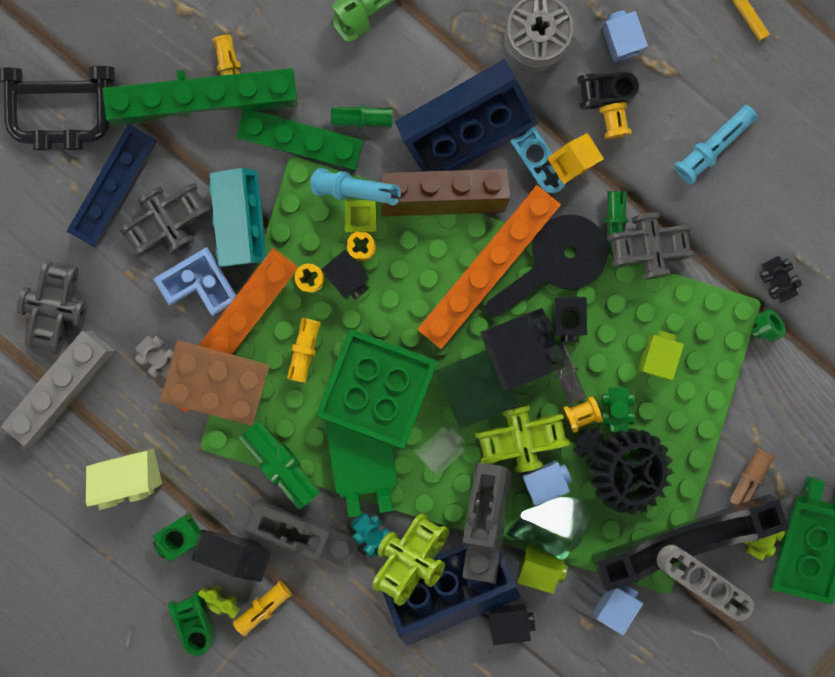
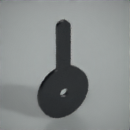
(553, 265)

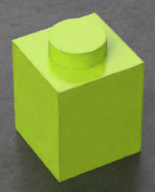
(661, 355)
(541, 570)

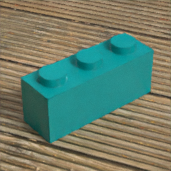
(237, 217)

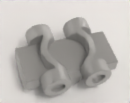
(151, 351)

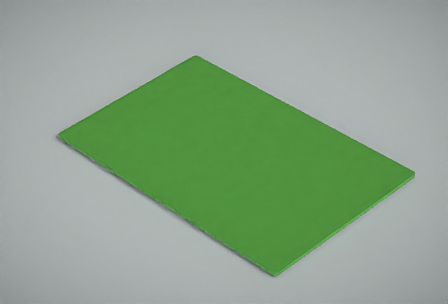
(409, 276)

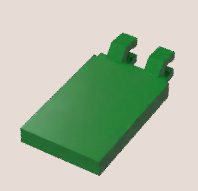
(361, 468)
(808, 548)

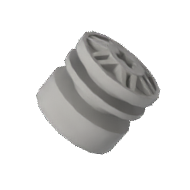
(526, 46)

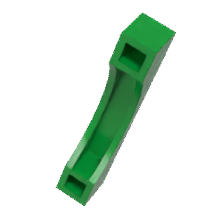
(226, 92)

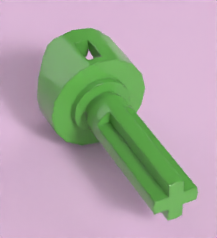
(355, 15)

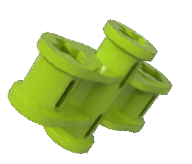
(534, 435)
(410, 559)

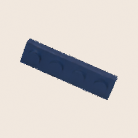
(112, 186)

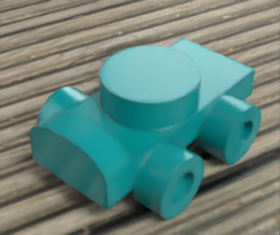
(367, 531)

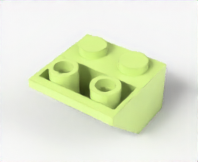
(122, 477)

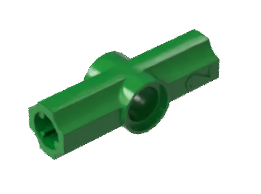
(279, 464)

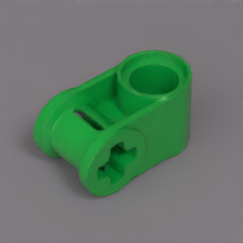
(192, 621)

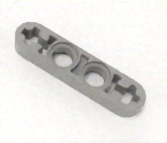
(705, 583)

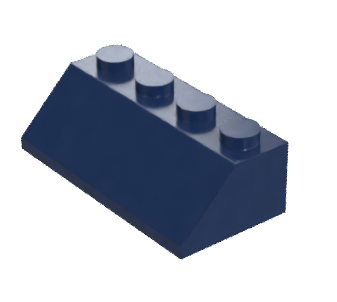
(467, 120)
(450, 599)

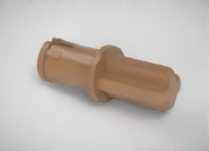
(752, 477)

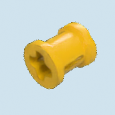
(615, 120)
(362, 236)
(300, 275)
(583, 414)

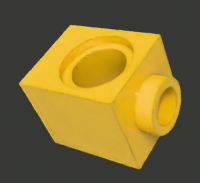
(575, 158)

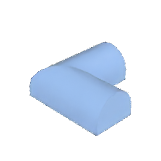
(197, 274)

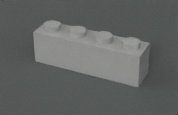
(57, 388)

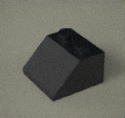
(523, 349)

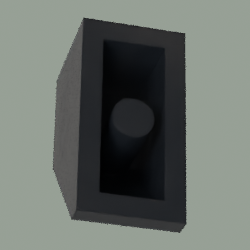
(232, 555)

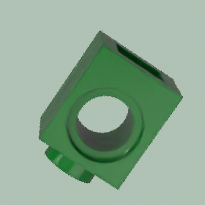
(187, 527)

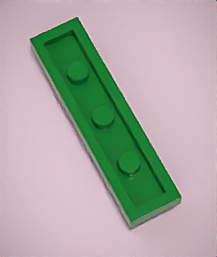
(299, 139)

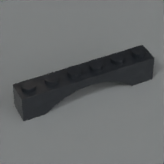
(720, 529)

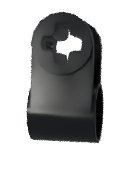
(604, 89)

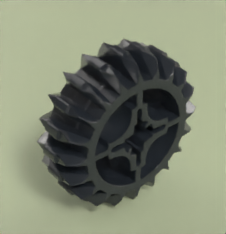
(647, 463)

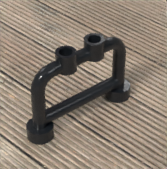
(42, 139)

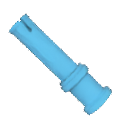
(706, 153)
(344, 186)

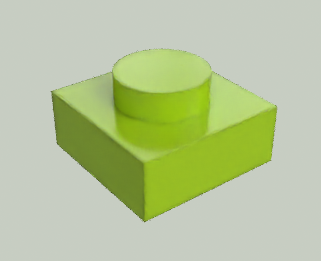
(361, 216)

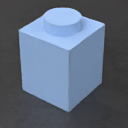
(624, 36)
(547, 482)
(618, 608)

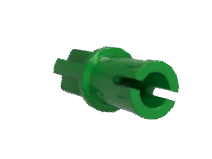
(361, 116)
(616, 213)

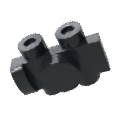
(777, 275)
(587, 444)

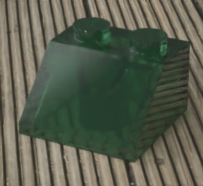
(553, 526)

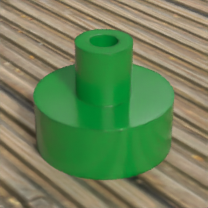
(769, 326)

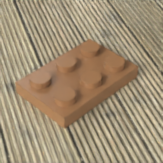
(214, 382)

